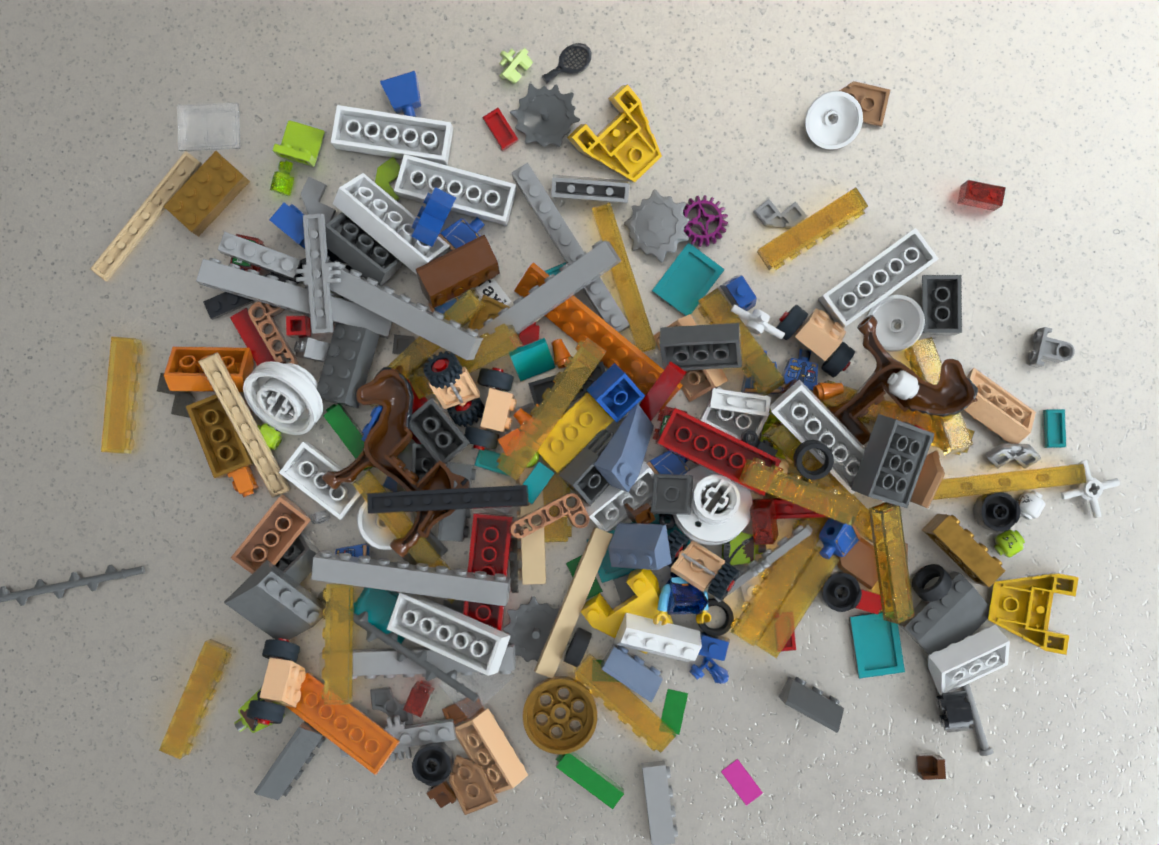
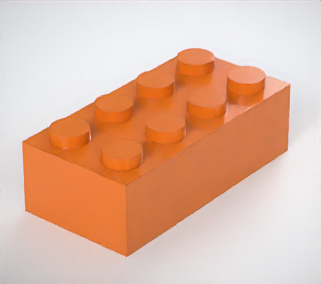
(186, 374)

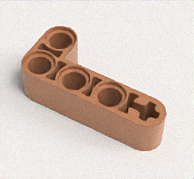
(276, 334)
(546, 519)

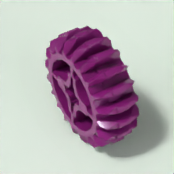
(698, 204)

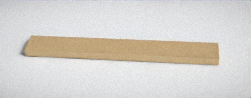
(145, 217)
(244, 424)
(573, 602)

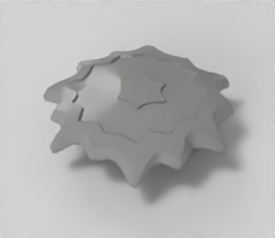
(657, 225)

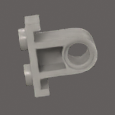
(1048, 348)
(311, 349)

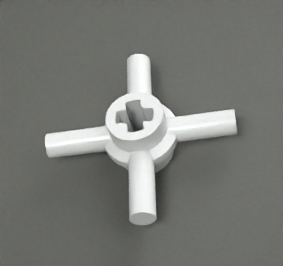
(757, 321)
(1094, 493)

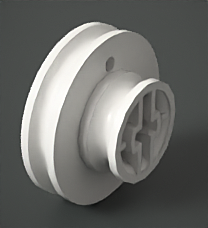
(284, 397)
(715, 527)

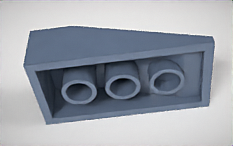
(625, 452)

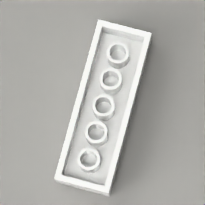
(391, 134)
(474, 193)
(386, 222)
(878, 278)
(813, 421)
(449, 633)

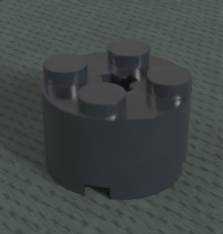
(1007, 514)
(840, 602)
(955, 711)
(427, 772)

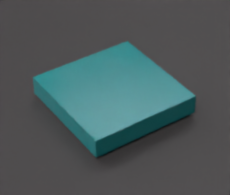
(532, 359)

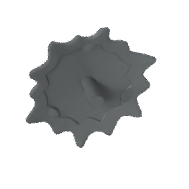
(545, 115)
(530, 628)

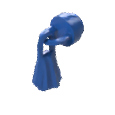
(718, 673)

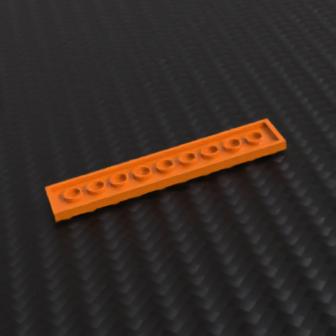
(582, 323)

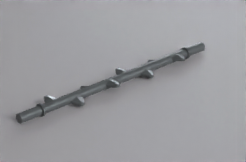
(74, 581)
(403, 653)

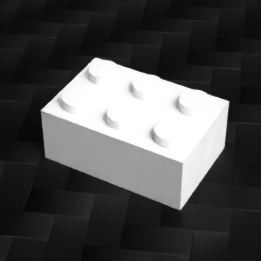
(732, 422)

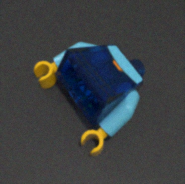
(682, 598)

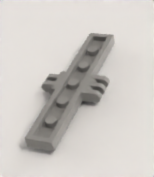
(318, 273)
(769, 556)
(416, 735)

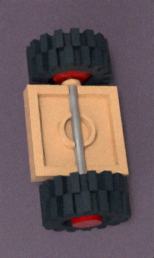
(454, 388)
(700, 566)

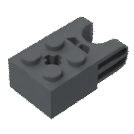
(582, 474)

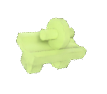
(521, 58)

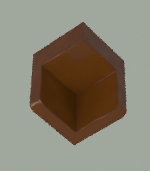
(640, 515)
(931, 767)
(442, 794)

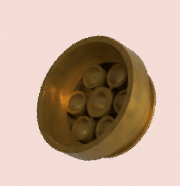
(570, 738)

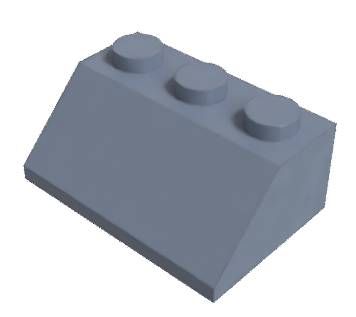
(640, 546)
(632, 672)

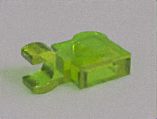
(282, 181)

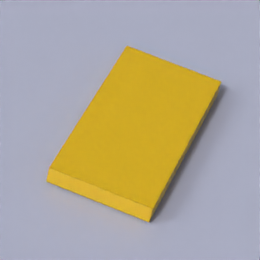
(574, 432)

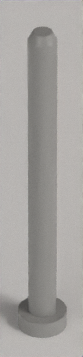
(985, 749)

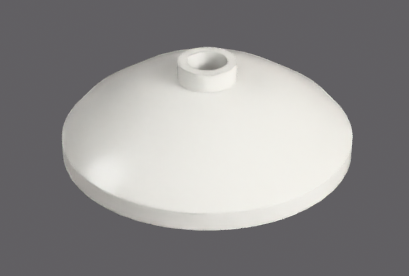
(839, 130)
(895, 311)
(372, 532)

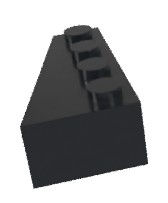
(539, 387)

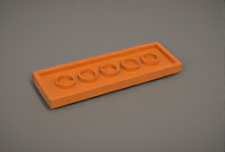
(345, 726)

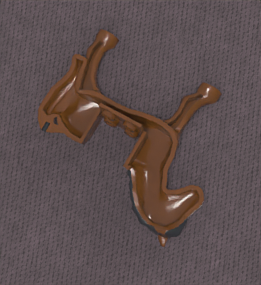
(949, 397)
(386, 442)

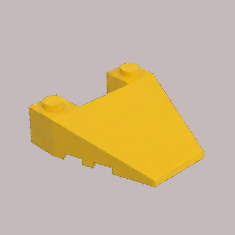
(625, 142)
(643, 604)
(1025, 608)

